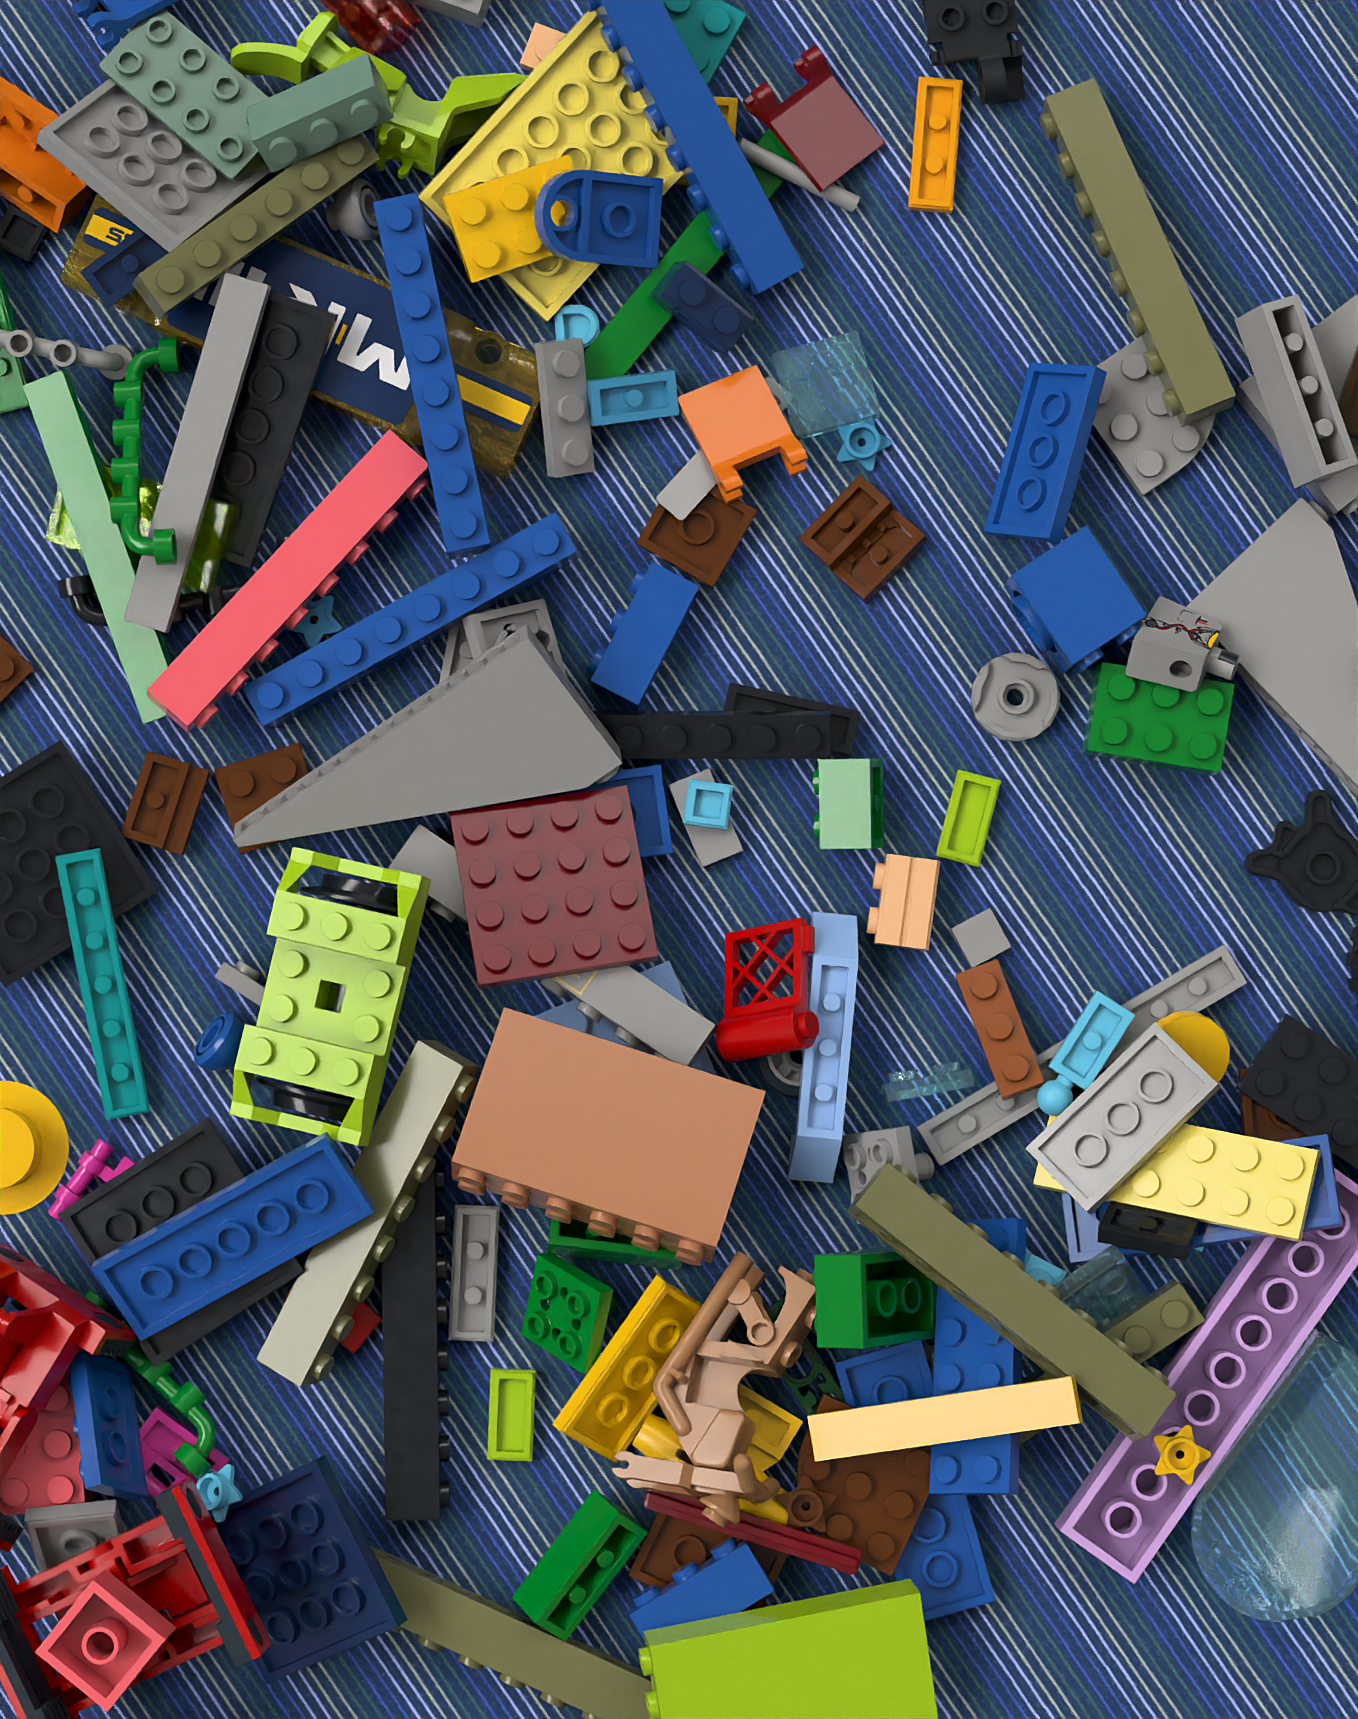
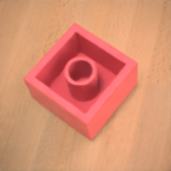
(105, 1639)

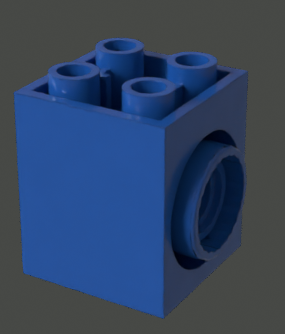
(1074, 602)

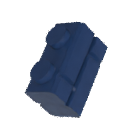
(701, 306)

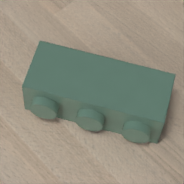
(319, 113)

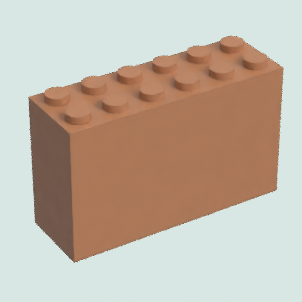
(606, 1136)

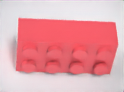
(48, 1462)

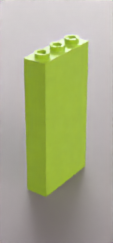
(800, 1659)

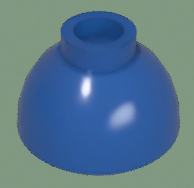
(219, 1043)

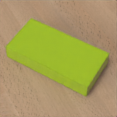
(968, 818)
(511, 1414)

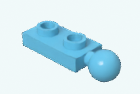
(1083, 1052)

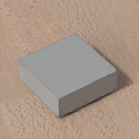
(980, 938)

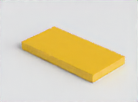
(619, 1387)

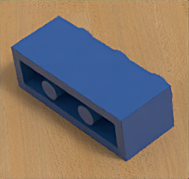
(642, 634)
(712, 1589)

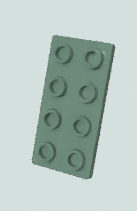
(187, 90)

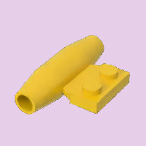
(771, 1439)

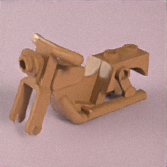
(701, 1390)

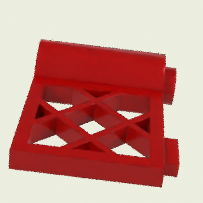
(771, 1025)

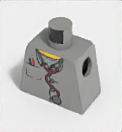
(1179, 648)

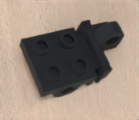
(979, 34)

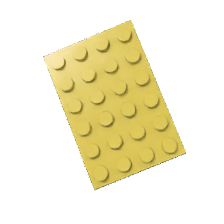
(565, 106)

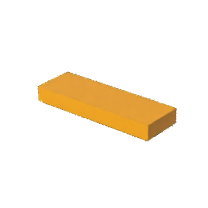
(935, 144)

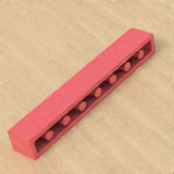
(288, 582)

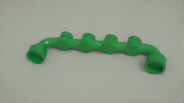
(130, 434)
(185, 1399)

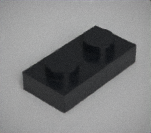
(1148, 1230)

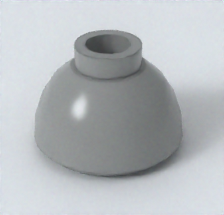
(354, 211)

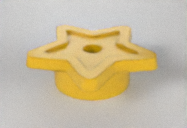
(1192, 1454)

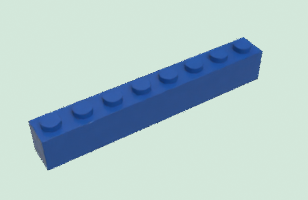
(698, 141)
(433, 376)
(411, 621)

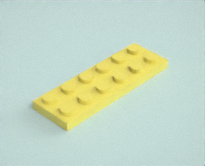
(1220, 1181)

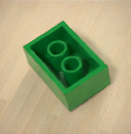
(1157, 722)
(871, 1300)

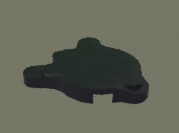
(1312, 862)

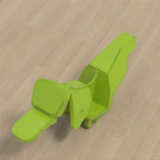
(420, 127)

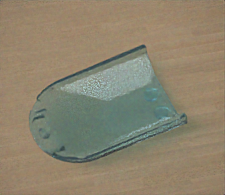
(1283, 1502)

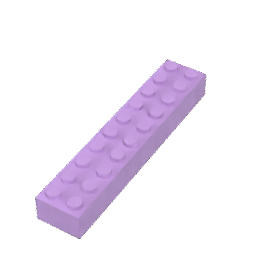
(1219, 1382)

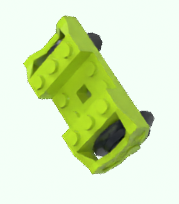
(296, 1035)

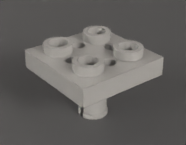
(487, 627)
(871, 1150)

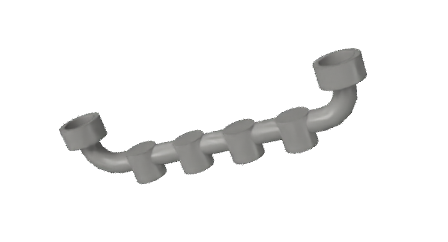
(110, 361)

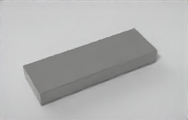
(474, 1272)

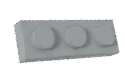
(564, 407)

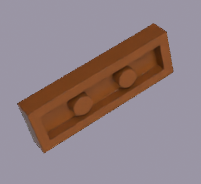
(1000, 1030)

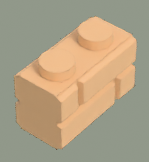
(905, 902)

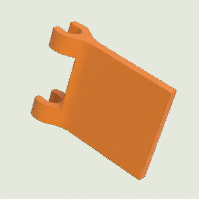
(739, 426)

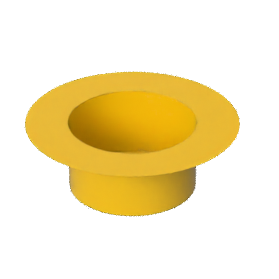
(31, 1147)

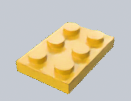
(497, 222)

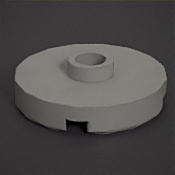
(1038, 692)

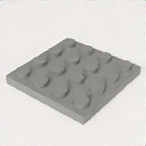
(144, 166)

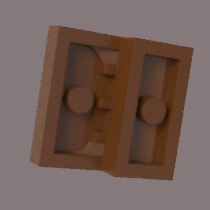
(862, 539)

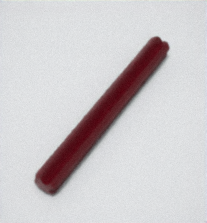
(761, 1532)

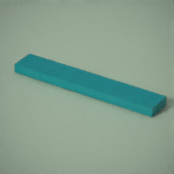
(102, 983)

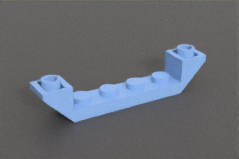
(826, 1063)

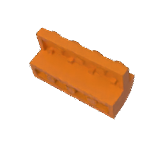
(27, 171)

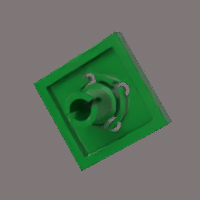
(576, 1308)

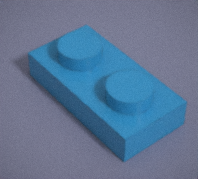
(632, 397)

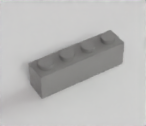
(1296, 391)

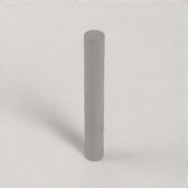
(794, 174)

